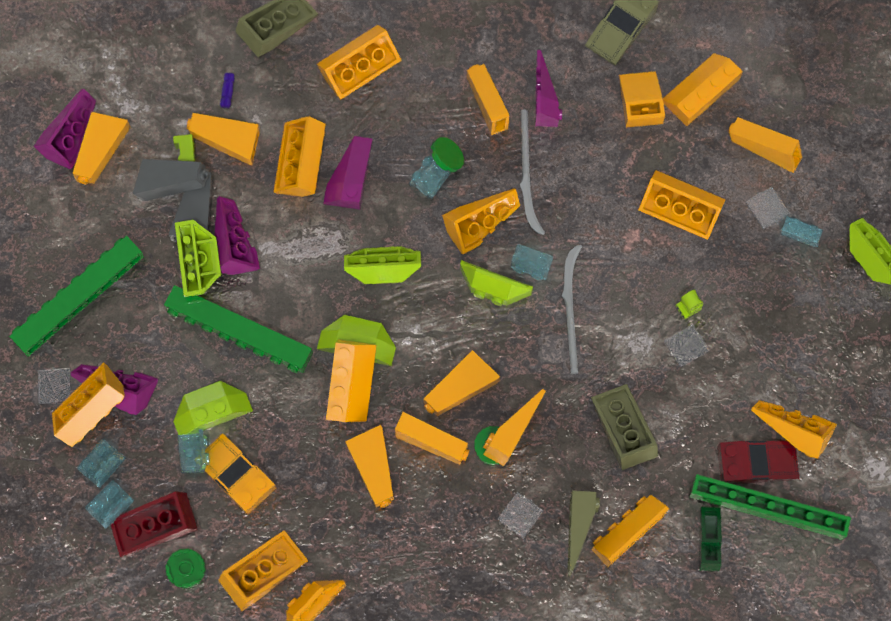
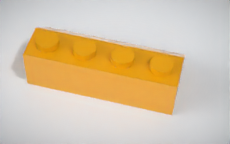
(359, 61)
(702, 88)
(299, 157)
(681, 204)
(351, 381)
(87, 405)
(629, 530)

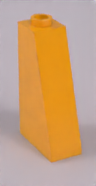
(488, 99)
(226, 135)
(767, 143)
(99, 144)
(462, 383)
(431, 439)
(371, 461)

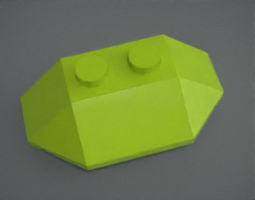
(871, 250)
(197, 257)
(382, 264)
(493, 285)
(362, 331)
(210, 407)

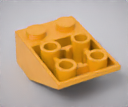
(641, 99)

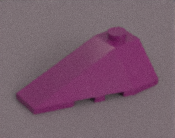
(546, 100)
(65, 134)
(349, 178)
(234, 248)
(137, 387)

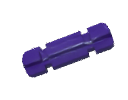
(227, 90)

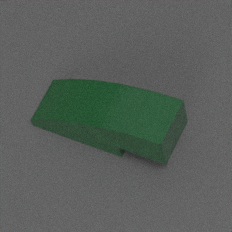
(710, 539)

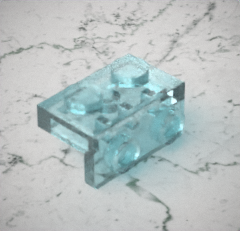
(429, 177)
(801, 231)
(531, 262)
(192, 452)
(101, 463)
(109, 504)

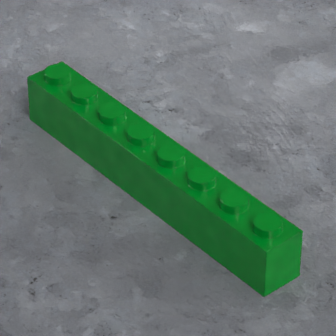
(76, 296)
(239, 329)
(770, 507)

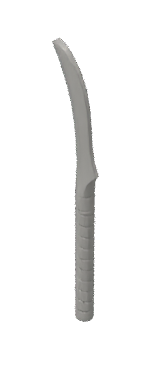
(525, 182)
(568, 298)

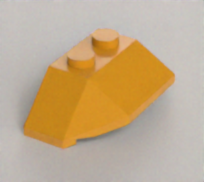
(313, 600)

